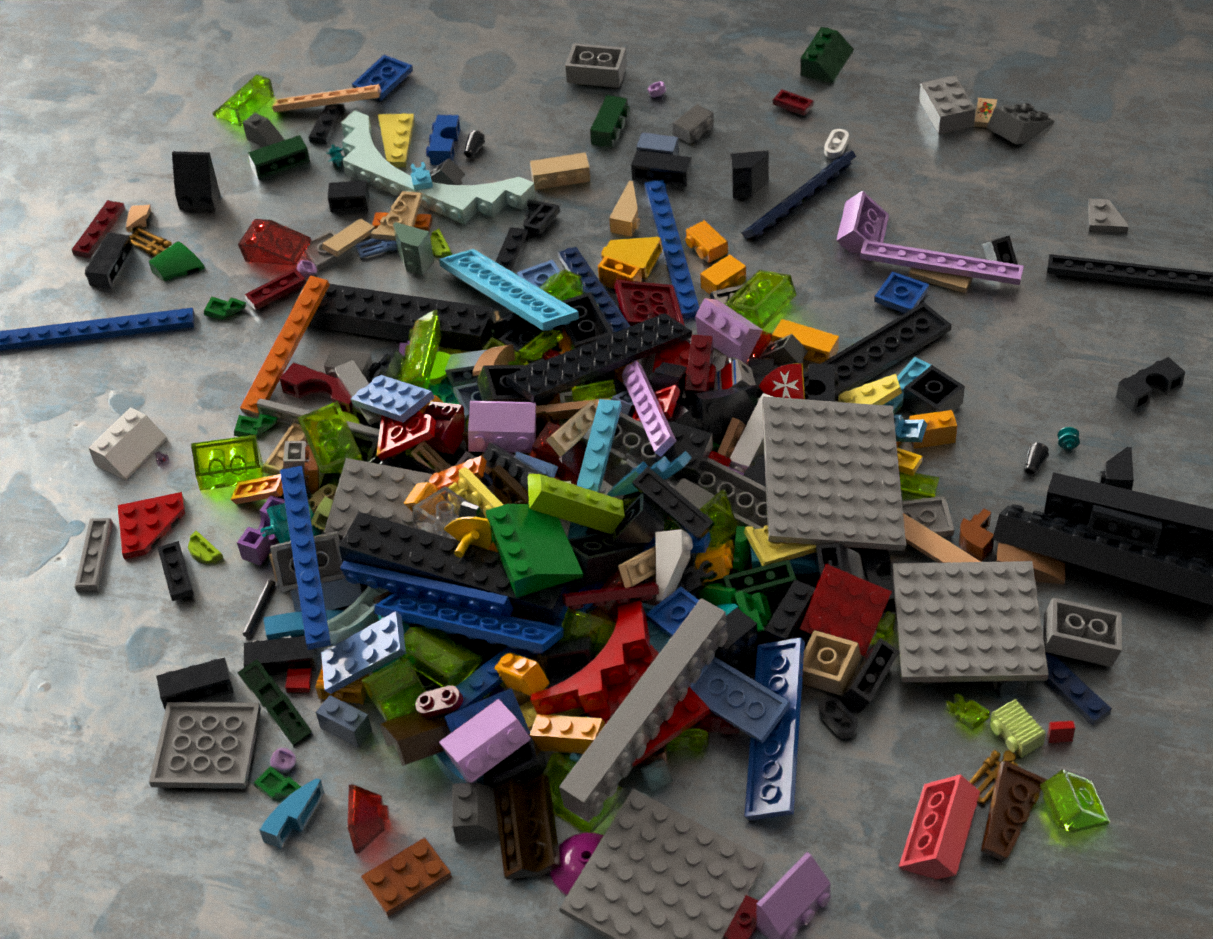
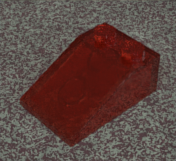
(272, 243)
(568, 464)

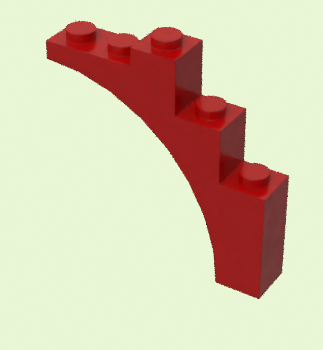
(609, 668)

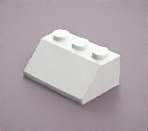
(127, 444)

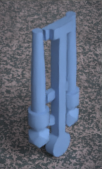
(375, 249)

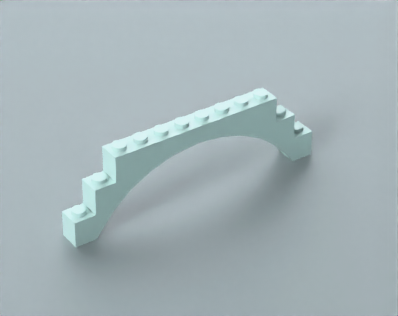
(452, 201)

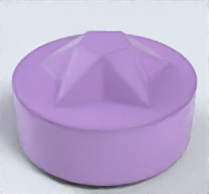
(656, 89)
(306, 268)
(283, 760)

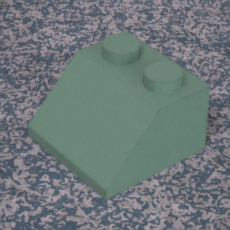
(413, 248)

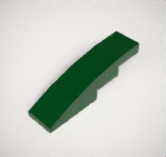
(274, 702)

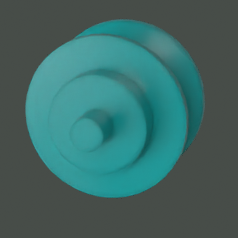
(335, 153)
(1068, 438)

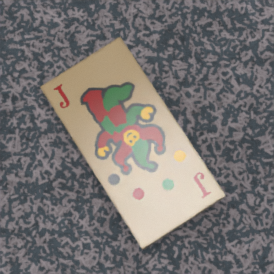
(984, 111)

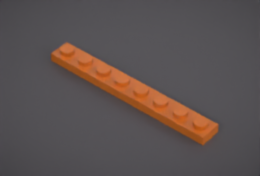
(285, 344)

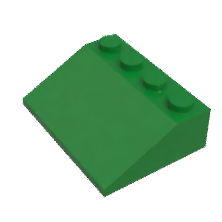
(532, 548)

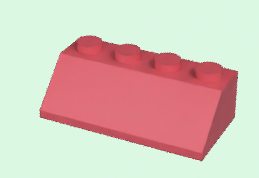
(940, 828)

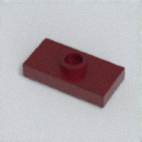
(793, 102)
(745, 920)

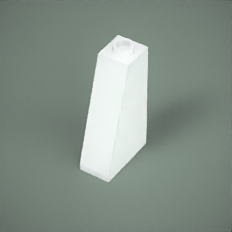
(751, 441)

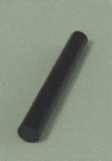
(256, 614)

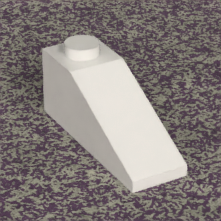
(671, 560)

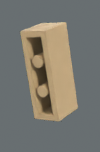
(560, 171)

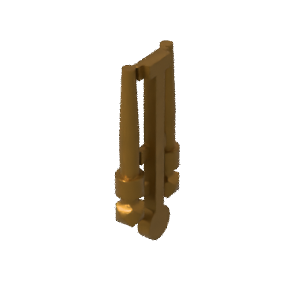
(151, 247)
(988, 764)

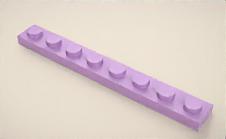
(942, 262)
(648, 408)

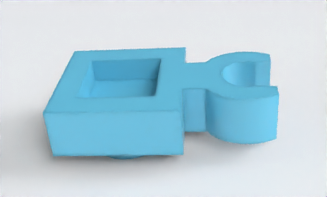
(420, 177)

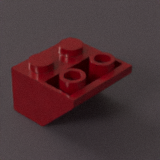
(448, 426)

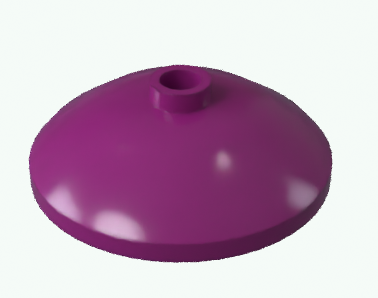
(572, 862)

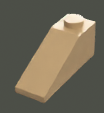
(624, 217)

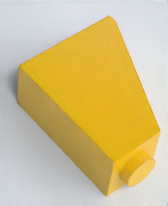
(635, 251)

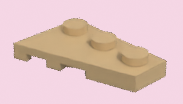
(402, 211)

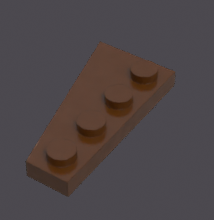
(1010, 806)

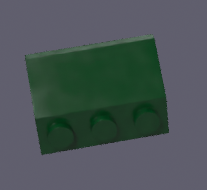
(826, 56)

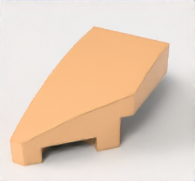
(137, 216)

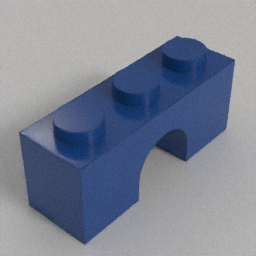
(445, 131)

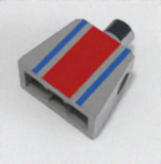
(734, 375)

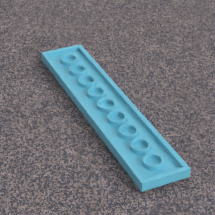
(509, 289)

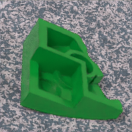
(174, 262)
(741, 551)
(717, 594)
(755, 607)

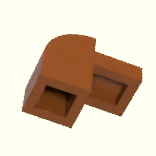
(974, 535)

